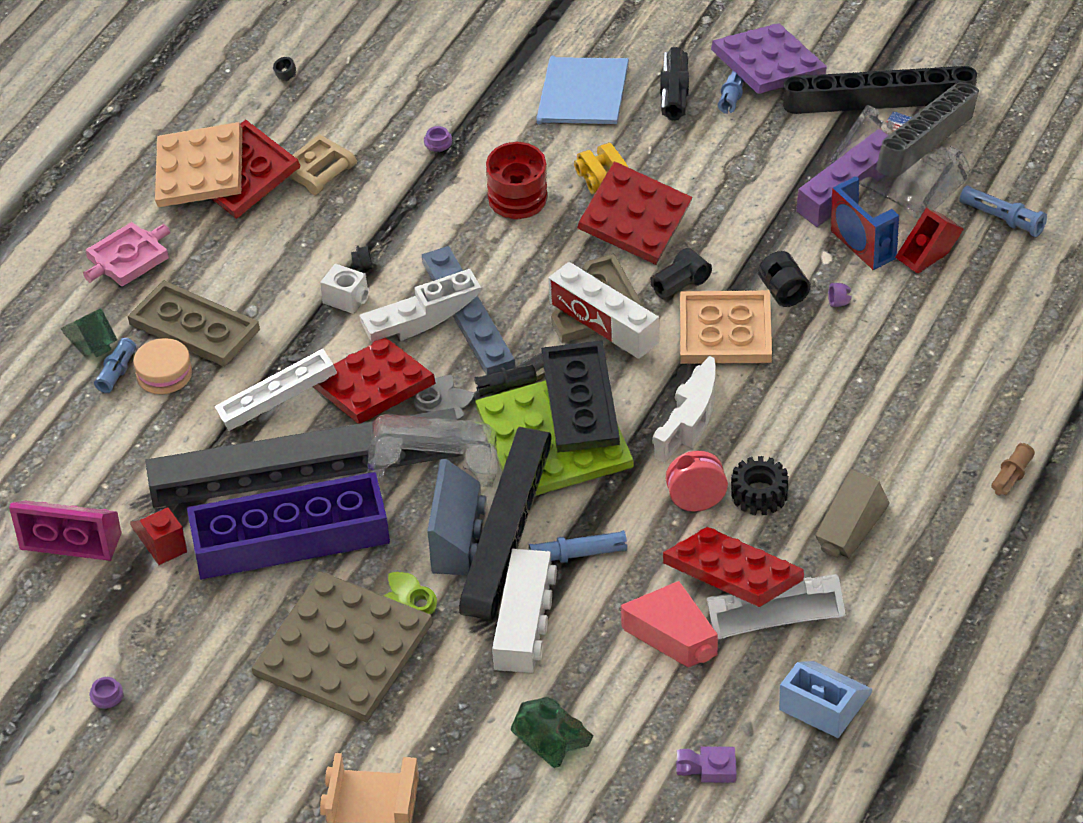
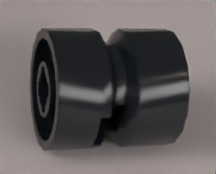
(784, 279)

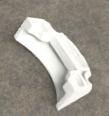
(806, 601)

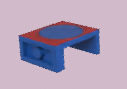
(869, 238)

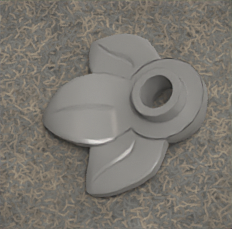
(443, 396)

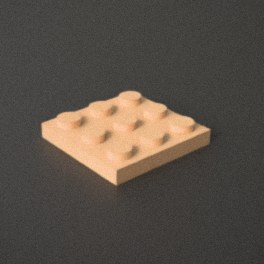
(198, 164)
(725, 326)

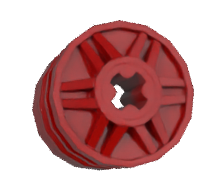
(516, 180)

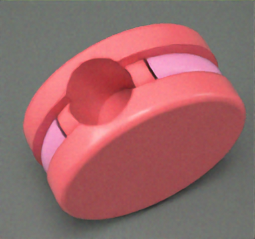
(696, 481)

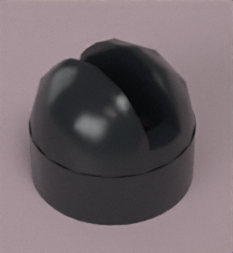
(288, 64)

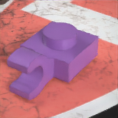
(713, 764)

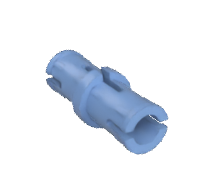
(108, 377)

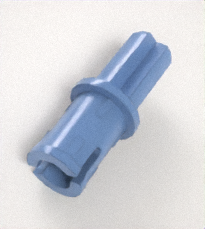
(731, 93)

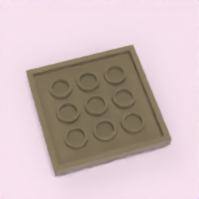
(342, 646)

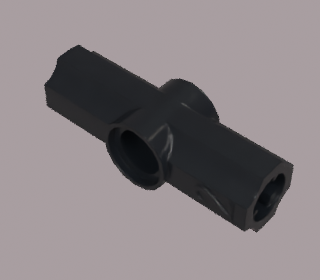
(674, 83)

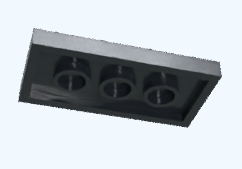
(580, 396)

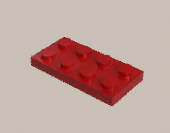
(733, 566)

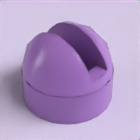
(838, 294)

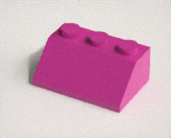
(66, 529)

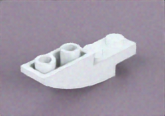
(429, 307)
(693, 412)

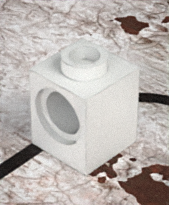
(344, 288)

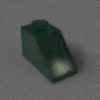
(91, 333)

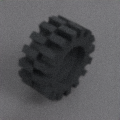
(761, 472)

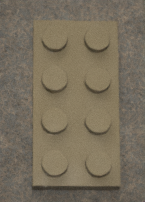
(195, 322)

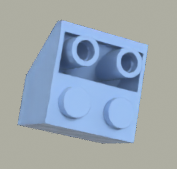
(821, 697)

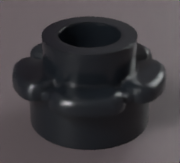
(361, 258)

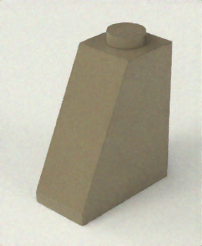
(852, 514)

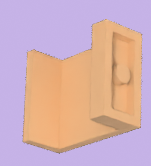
(370, 795)

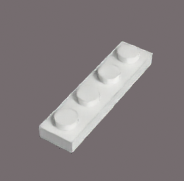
(276, 389)

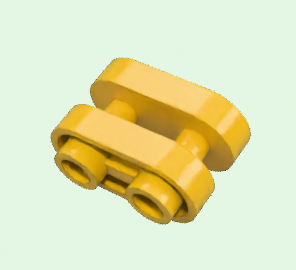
(594, 167)

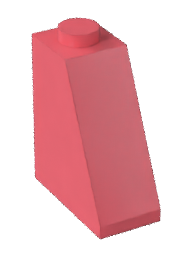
(671, 624)

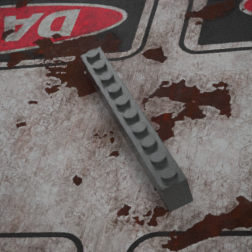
(272, 463)

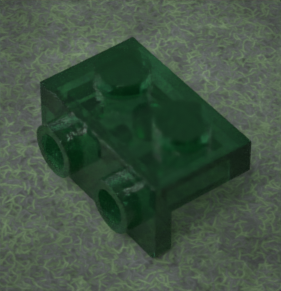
(549, 730)

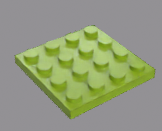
(531, 409)

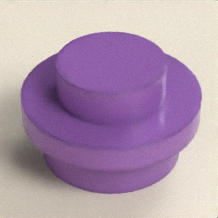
(437, 139)
(106, 692)

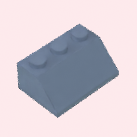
(455, 520)

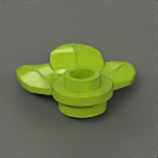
(408, 591)

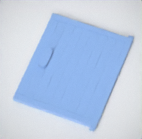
(583, 90)

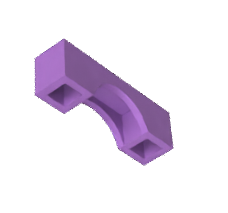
(815, 196)

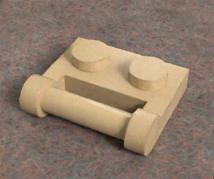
(317, 155)

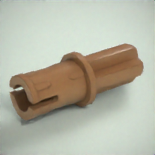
(1013, 469)

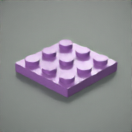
(767, 57)

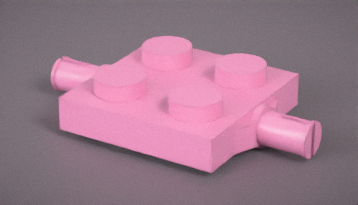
(127, 253)

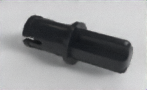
(505, 379)

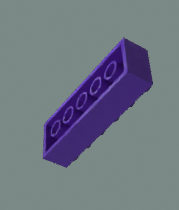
(288, 525)

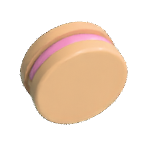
(162, 366)

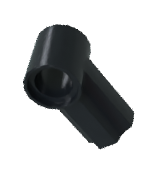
(686, 269)

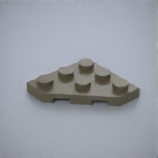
(608, 271)

